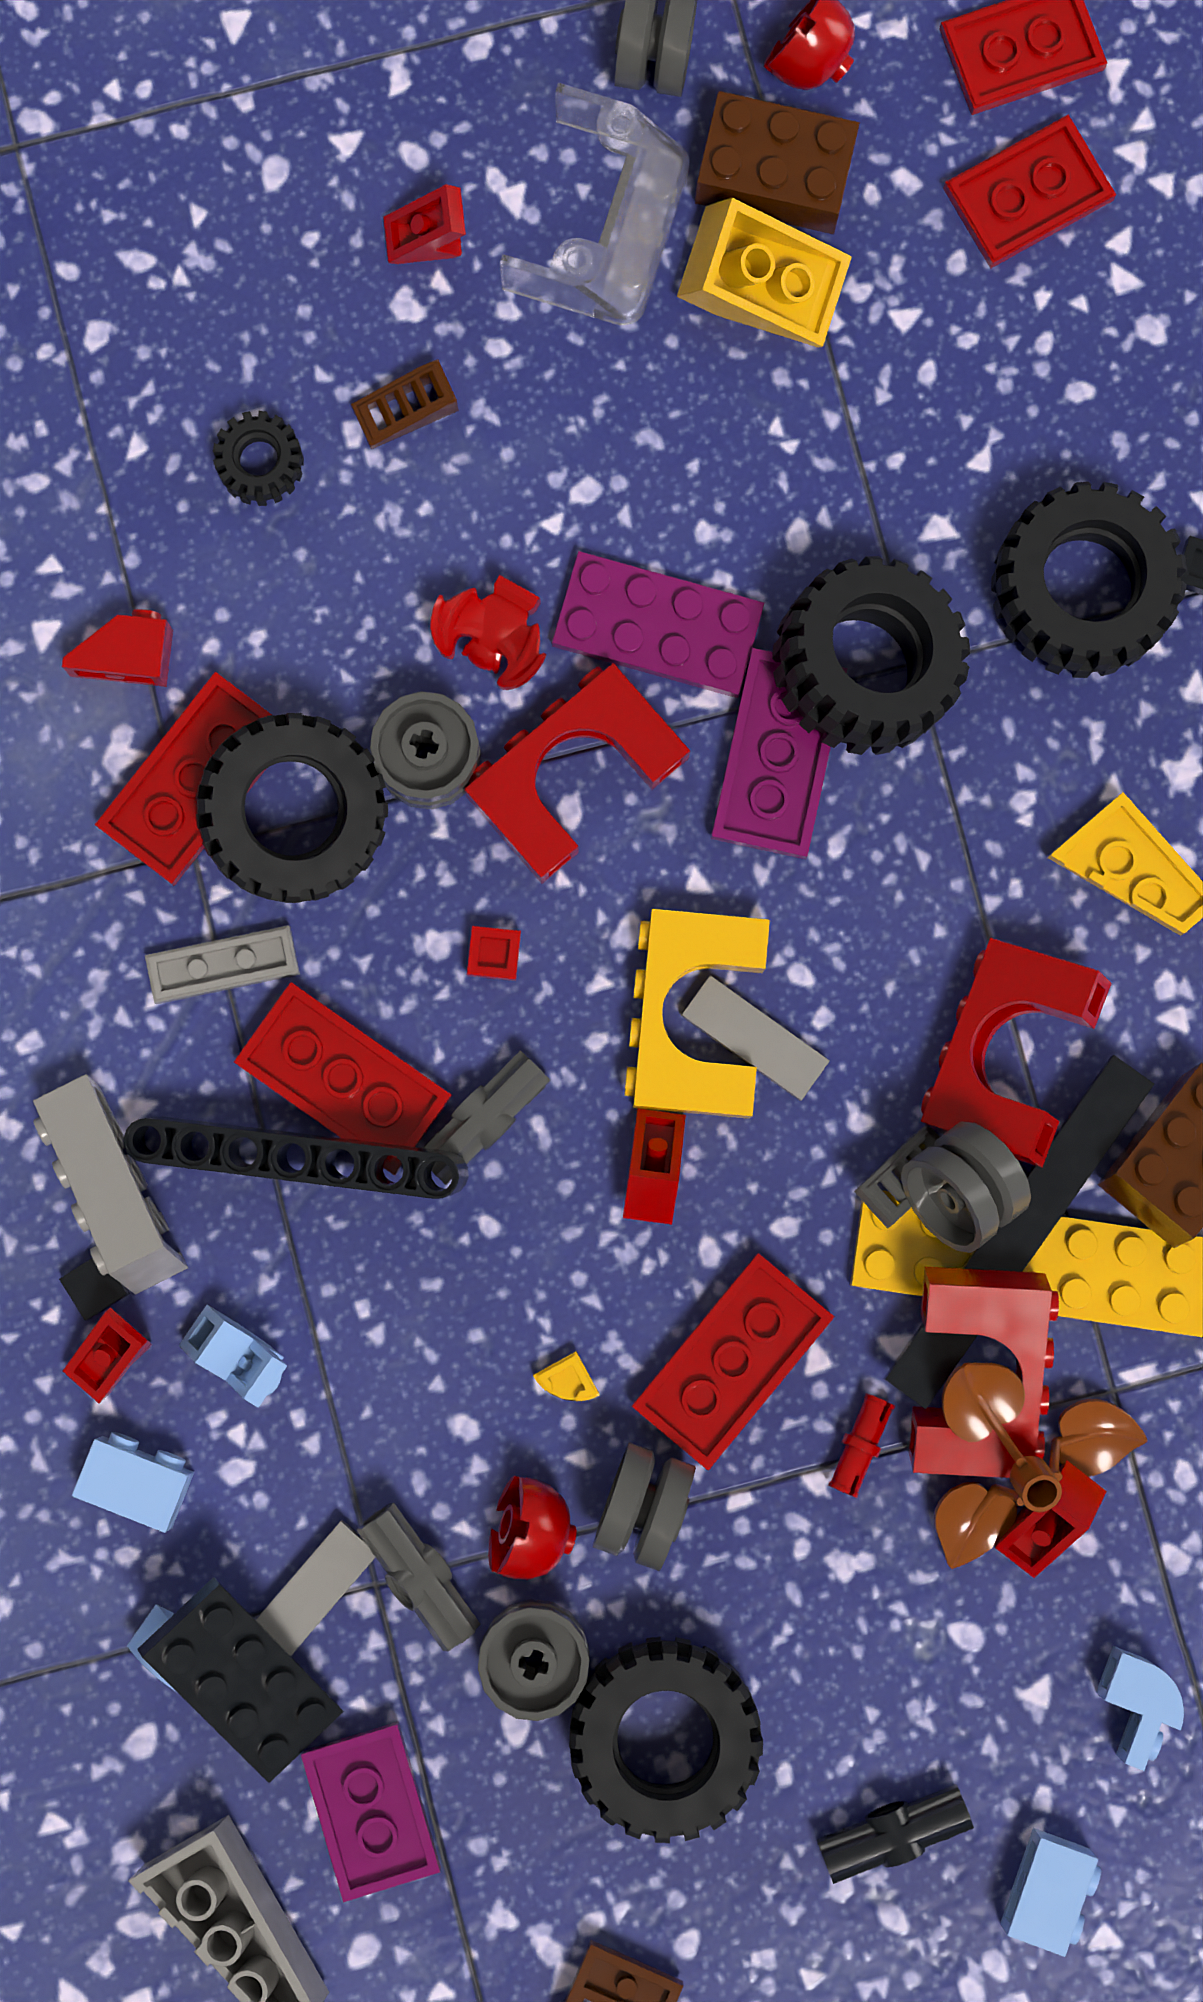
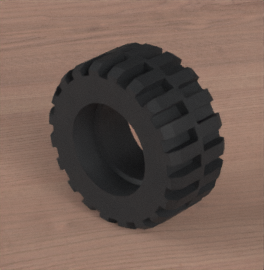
(1125, 530)
(906, 610)
(358, 795)
(680, 1806)

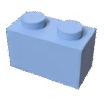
(133, 1481)
(1051, 1893)

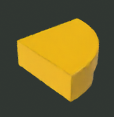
(567, 1379)

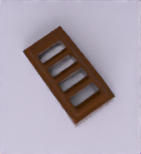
(412, 381)

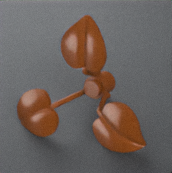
(981, 1400)

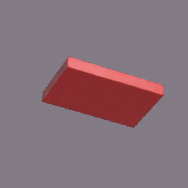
(1021, 49)
(1029, 191)

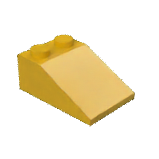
(763, 273)

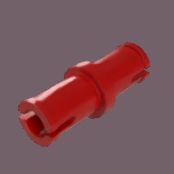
(861, 1445)

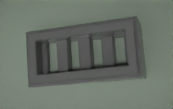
(871, 1193)

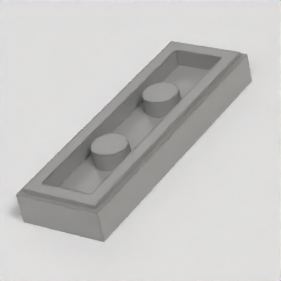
(222, 964)
(755, 1038)
(316, 1587)

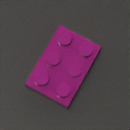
(370, 1811)

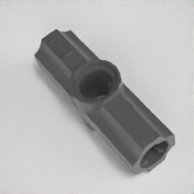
(488, 1112)
(418, 1577)

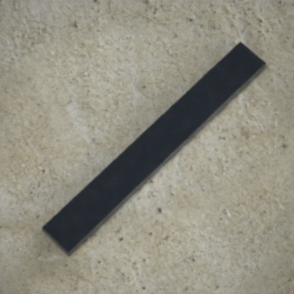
(1068, 1165)

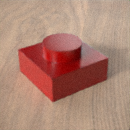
(494, 953)

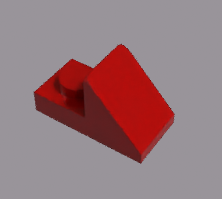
(426, 228)
(106, 1355)

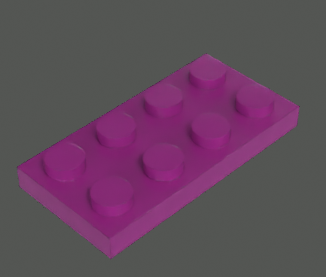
(658, 624)
(771, 770)

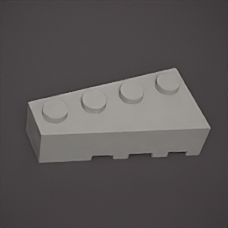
(106, 1186)
(231, 1916)

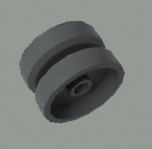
(658, 38)
(419, 722)
(966, 1186)
(647, 1507)
(531, 1690)

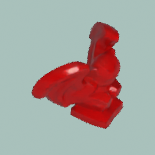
(496, 630)

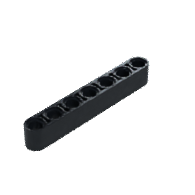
(272, 1157)

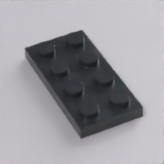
(240, 1680)

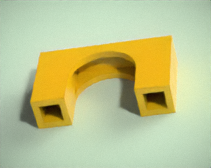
(675, 947)

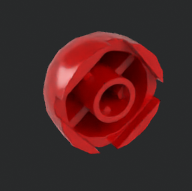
(814, 46)
(531, 1531)

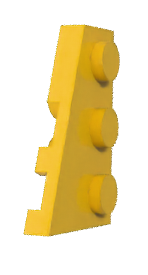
(1135, 865)

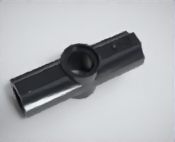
(895, 1833)

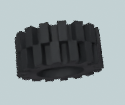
(251, 430)

